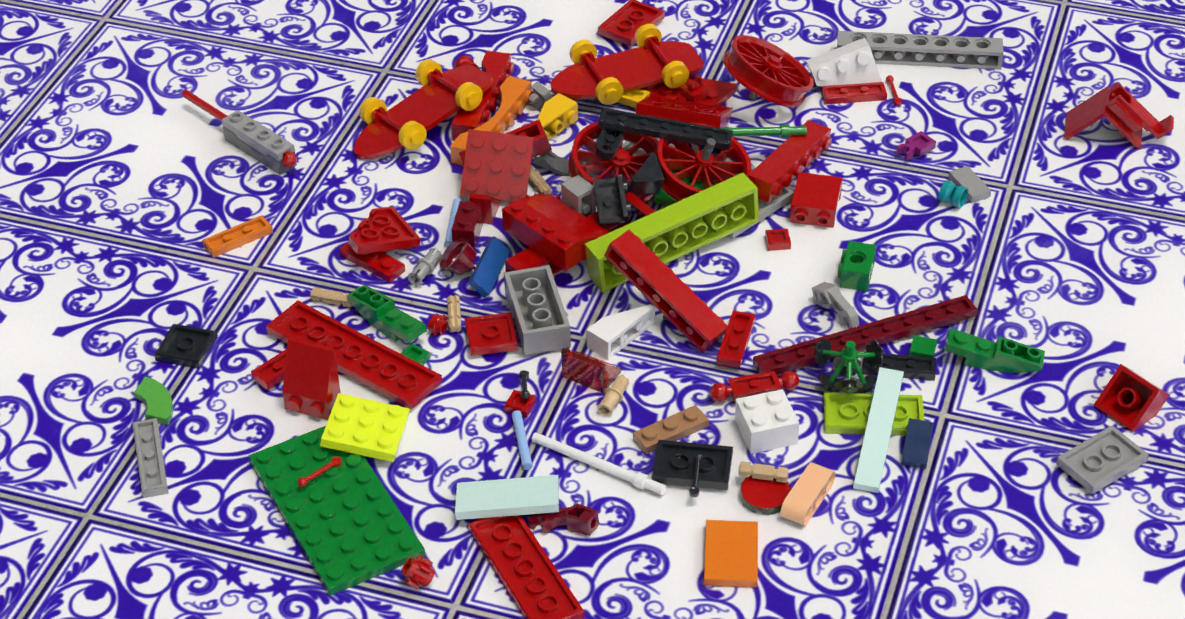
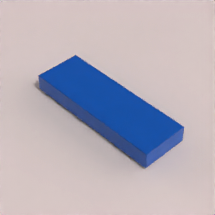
(489, 267)

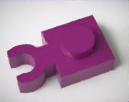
(918, 143)

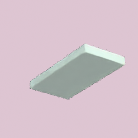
(507, 497)

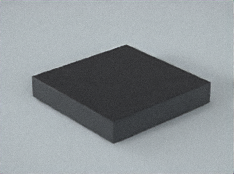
(186, 346)

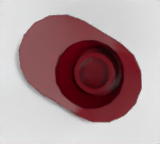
(458, 257)

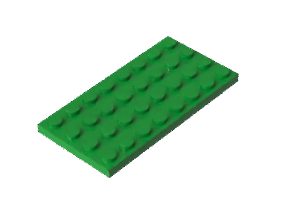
(340, 516)

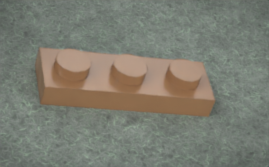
(671, 428)

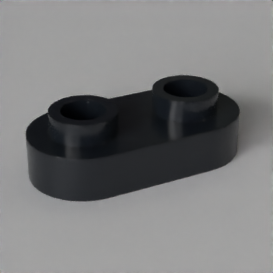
(608, 143)

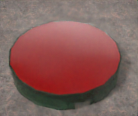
(763, 495)

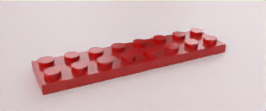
(358, 355)

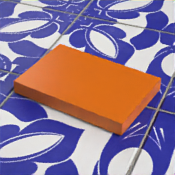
(731, 553)

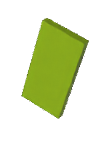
(850, 412)

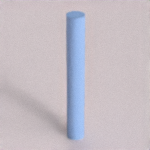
(448, 240)
(522, 440)

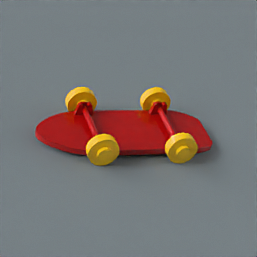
(626, 70)
(411, 118)

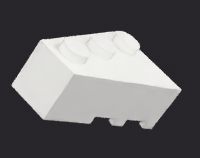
(845, 65)

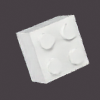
(766, 421)

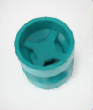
(953, 194)

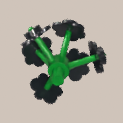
(848, 363)

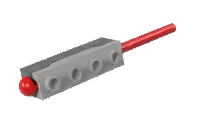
(251, 137)

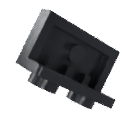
(611, 200)

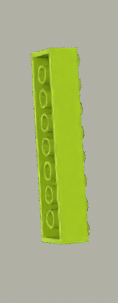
(681, 227)

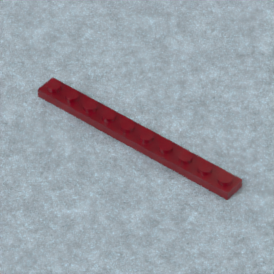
(883, 331)

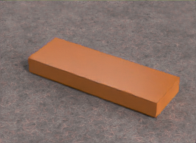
(237, 236)

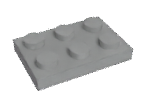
(1102, 459)

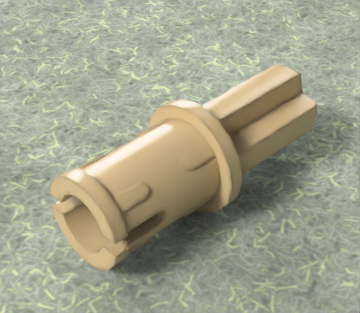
(613, 395)

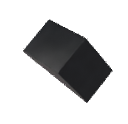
(648, 178)

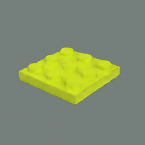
(365, 427)

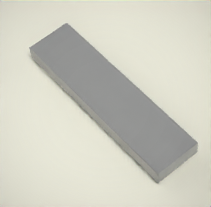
(150, 458)

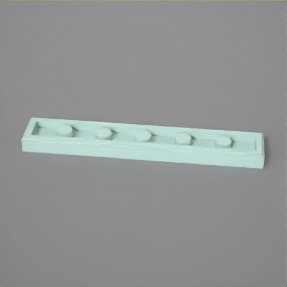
(878, 430)

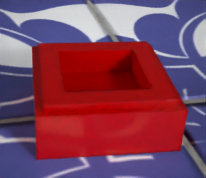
(778, 239)
(516, 403)

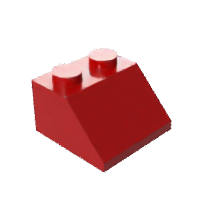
(1131, 398)

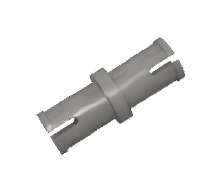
(425, 266)

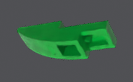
(383, 315)
(999, 356)

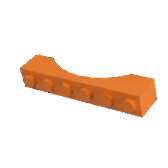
(513, 99)

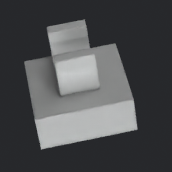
(539, 96)

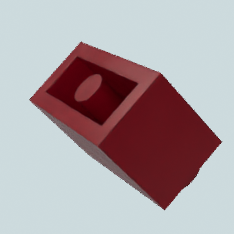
(468, 222)

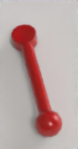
(897, 101)
(335, 462)

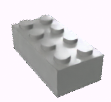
(537, 310)

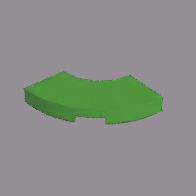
(156, 399)

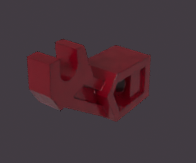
(577, 518)

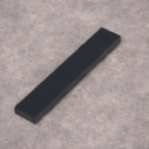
(664, 128)

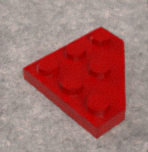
(383, 232)

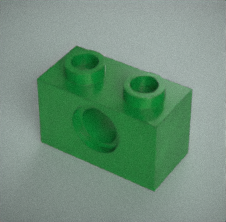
(857, 266)

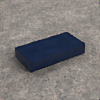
(917, 443)

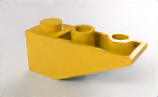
(558, 114)

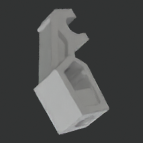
(829, 296)

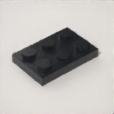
(676, 464)

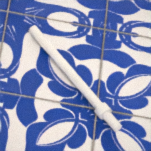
(638, 479)

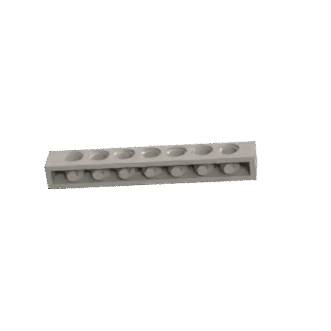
(930, 49)

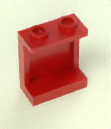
(815, 199)

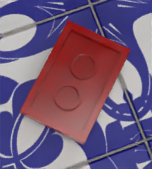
(628, 20)

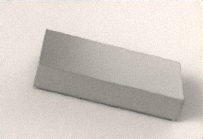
(967, 178)

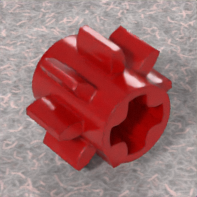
(418, 572)

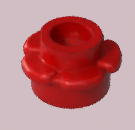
(437, 324)

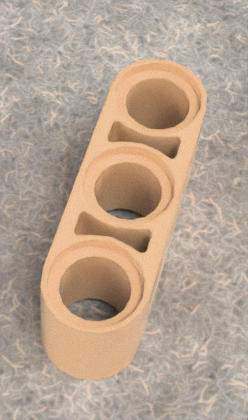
(807, 494)

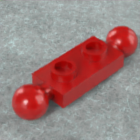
(753, 385)

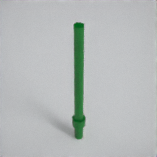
(784, 131)

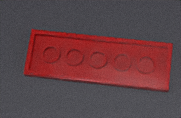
(525, 568)

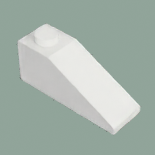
(618, 330)

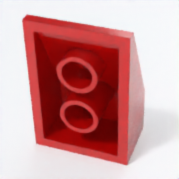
(310, 378)

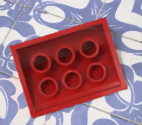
(684, 111)
(551, 229)

